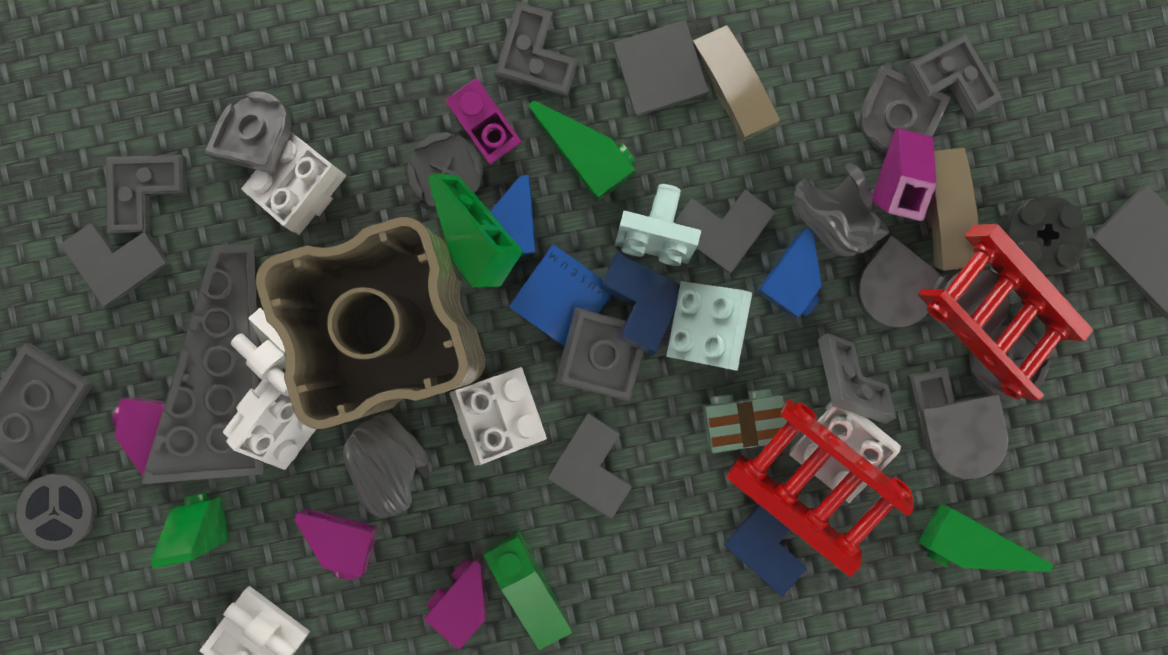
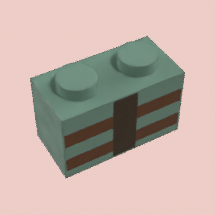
(742, 422)

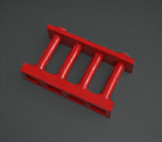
(1038, 299)
(813, 523)

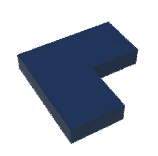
(649, 294)
(759, 548)

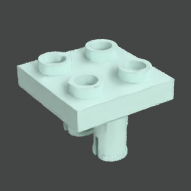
(658, 232)
(709, 325)

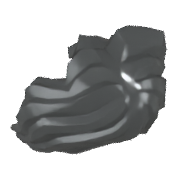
(841, 215)
(382, 464)

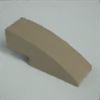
(736, 83)
(952, 210)

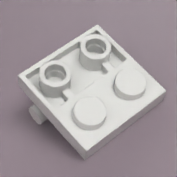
(298, 186)
(269, 358)
(498, 416)
(267, 427)
(857, 433)
(255, 628)

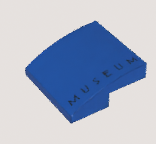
(555, 291)

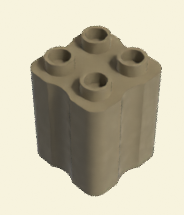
(369, 322)

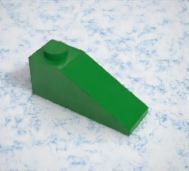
(590, 154)
(473, 235)
(191, 530)
(971, 545)
(527, 590)

